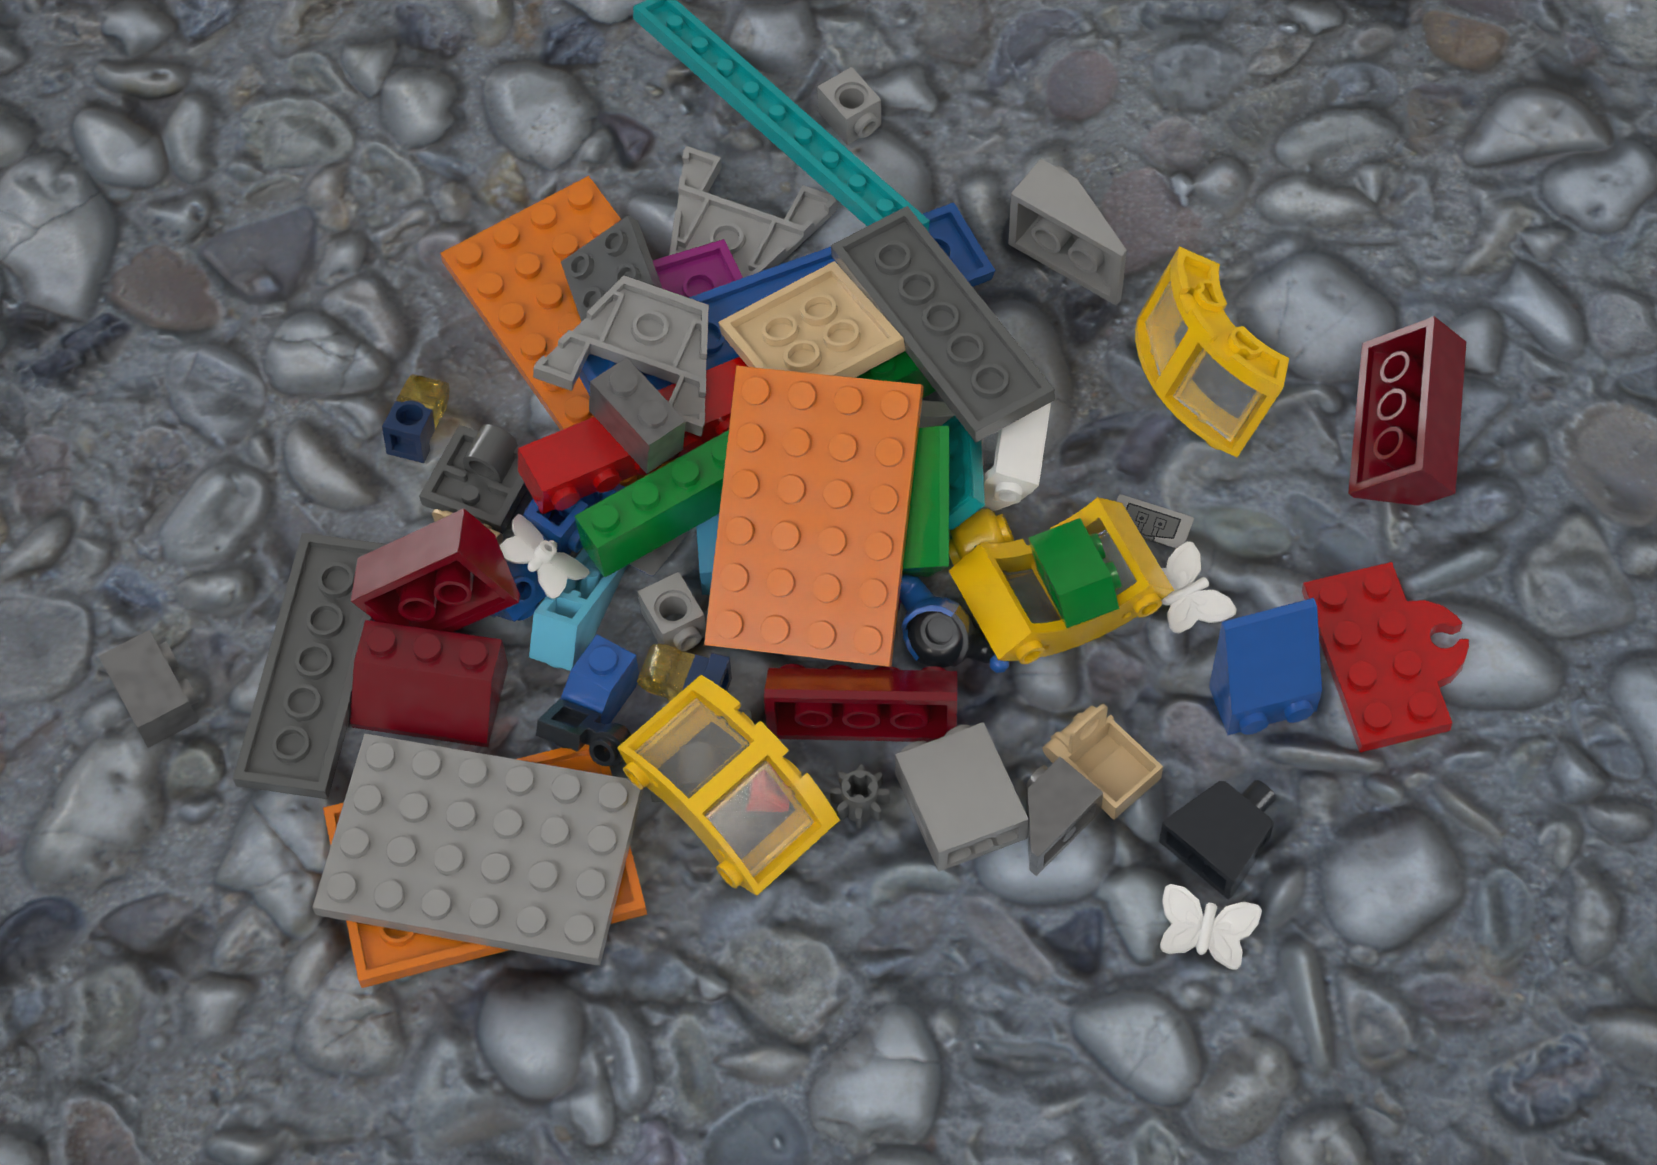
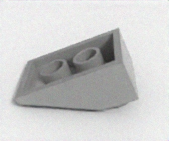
(1066, 231)

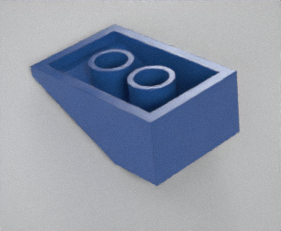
(1268, 668)

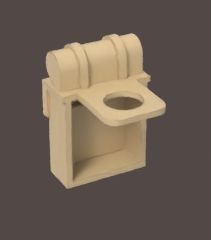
(1106, 758)

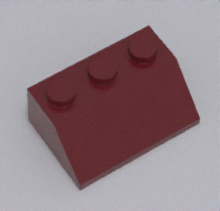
(436, 576)
(427, 683)

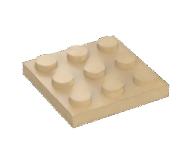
(814, 328)

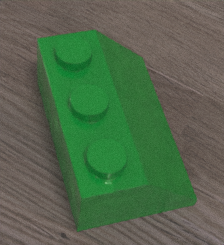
(929, 505)

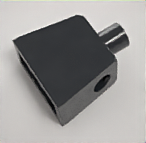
(1221, 833)

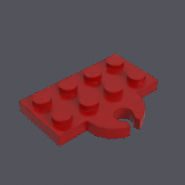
(1385, 655)

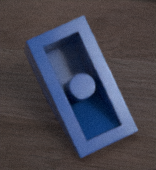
(602, 678)

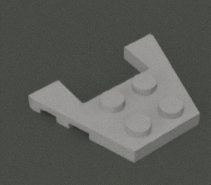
(752, 236)
(651, 328)

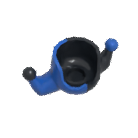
(941, 630)

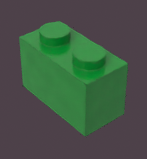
(1075, 572)

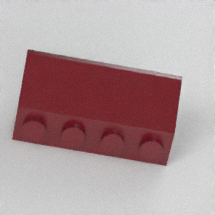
(1408, 415)
(860, 703)

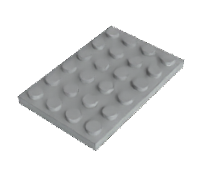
(480, 849)

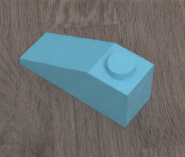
(568, 624)

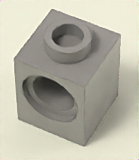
(849, 106)
(667, 598)

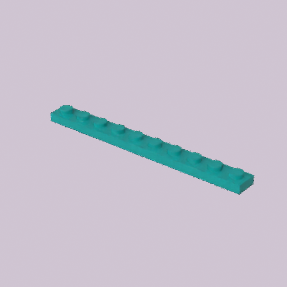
(771, 112)

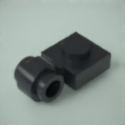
(574, 726)

